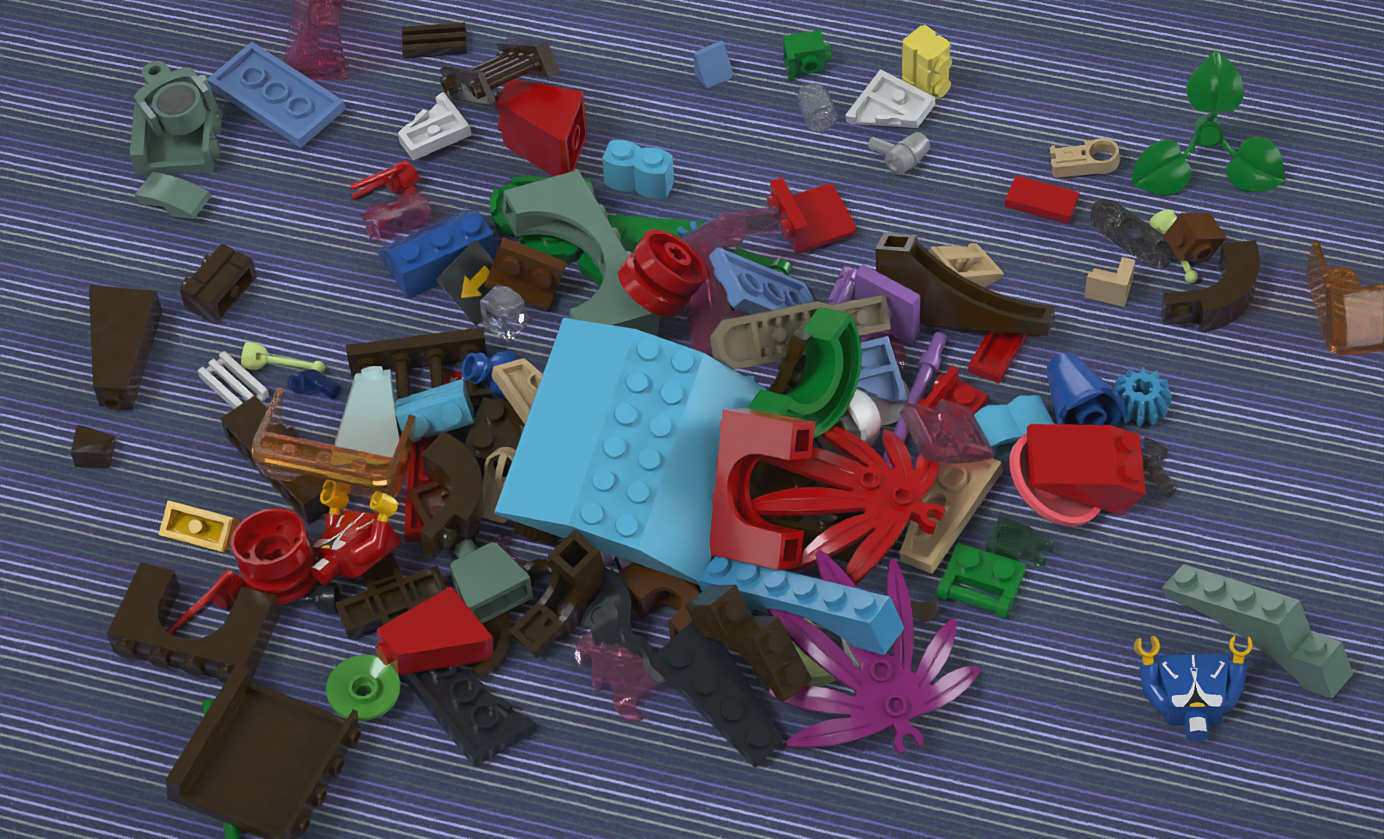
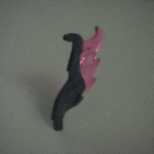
(615, 650)

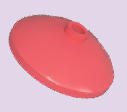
(1047, 505)

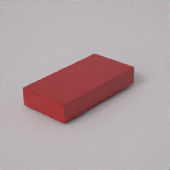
(1042, 199)
(996, 355)

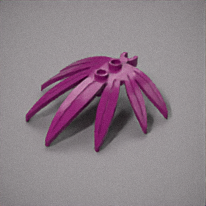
(883, 685)

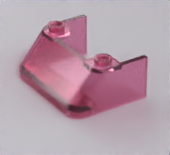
(710, 302)

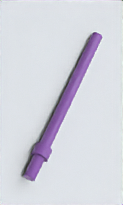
(927, 366)

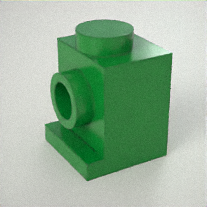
(805, 53)

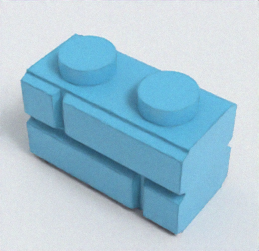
(436, 409)

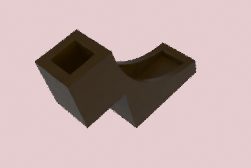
(761, 640)

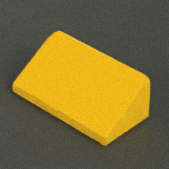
(198, 526)

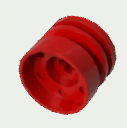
(275, 554)

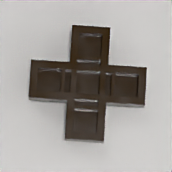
(387, 596)

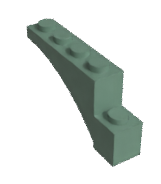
(1271, 621)

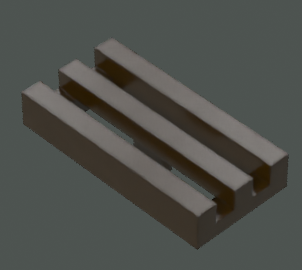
(434, 36)

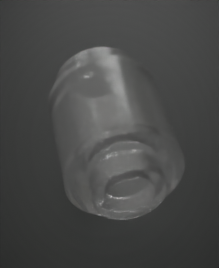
(816, 107)

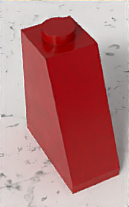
(434, 636)

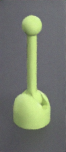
(1162, 222)
(256, 356)

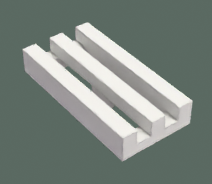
(228, 362)

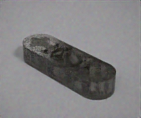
(1124, 221)

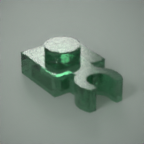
(1016, 540)

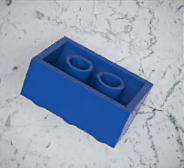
(425, 255)

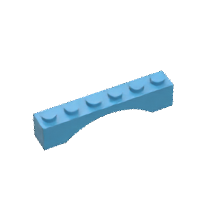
(854, 614)

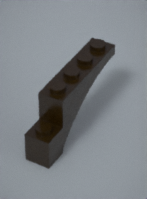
(950, 298)

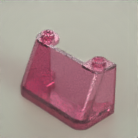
(315, 40)

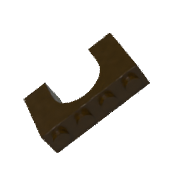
(141, 619)

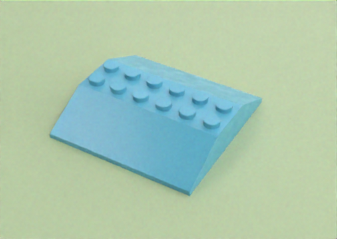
(625, 446)

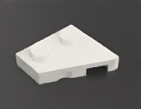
(890, 103)
(434, 129)

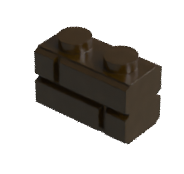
(218, 283)

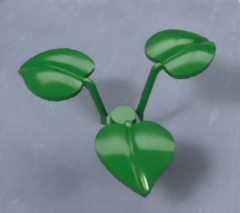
(1211, 87)

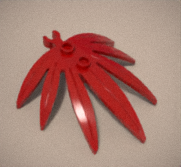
(884, 495)

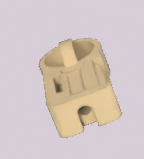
(1079, 160)
(494, 482)

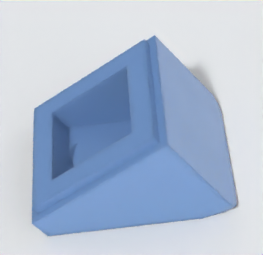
(712, 65)

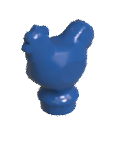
(479, 368)

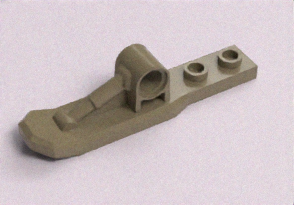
(765, 335)

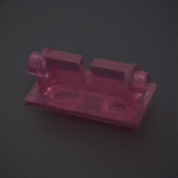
(384, 215)

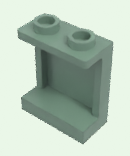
(174, 153)

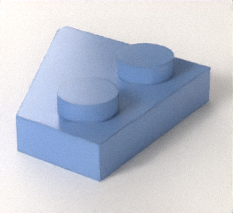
(880, 372)

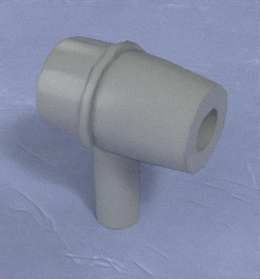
(902, 155)

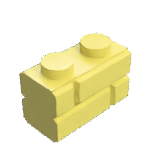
(926, 61)

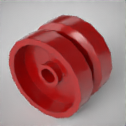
(662, 273)

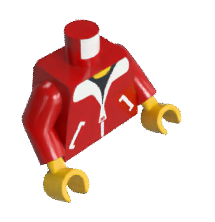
(354, 538)

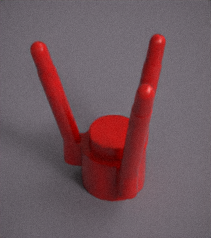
(398, 178)
(222, 594)

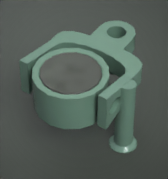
(176, 99)

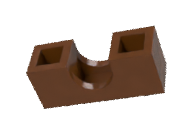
(657, 589)

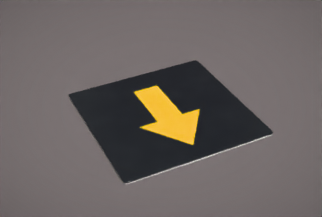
(466, 280)

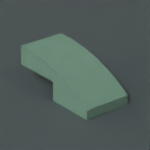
(174, 194)

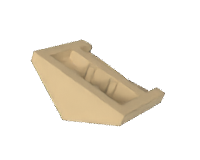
(969, 262)

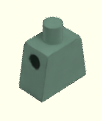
(488, 580)

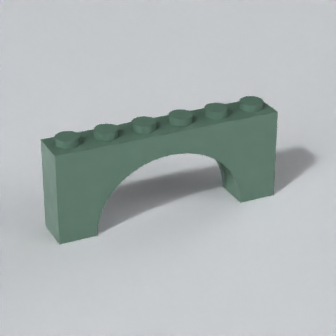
(567, 210)

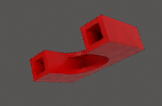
(735, 525)

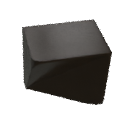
(92, 448)

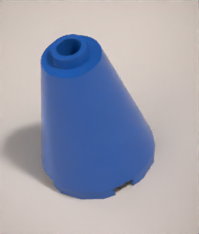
(1082, 395)

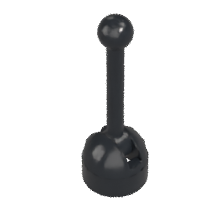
(323, 598)

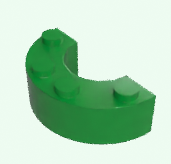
(828, 374)

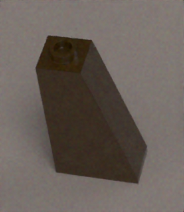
(121, 341)

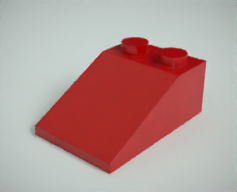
(1087, 464)

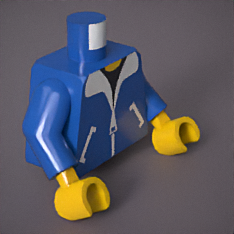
(1193, 687)

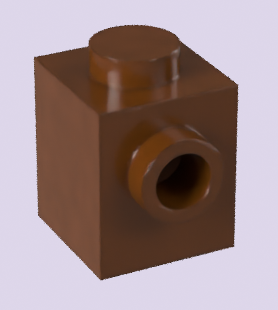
(1194, 237)

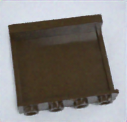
(261, 759)

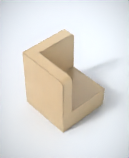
(1111, 286)

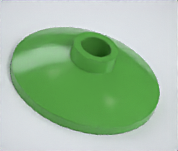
(361, 675)

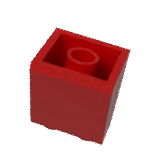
(543, 124)

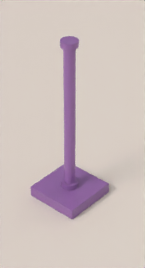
(901, 302)

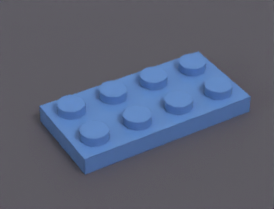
(276, 94)
(754, 286)

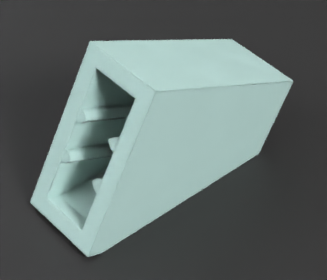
(370, 415)

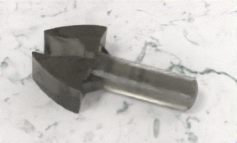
(1152, 465)

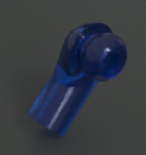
(313, 381)

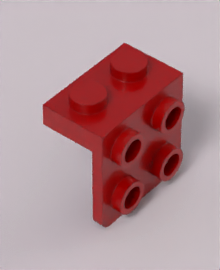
(810, 216)

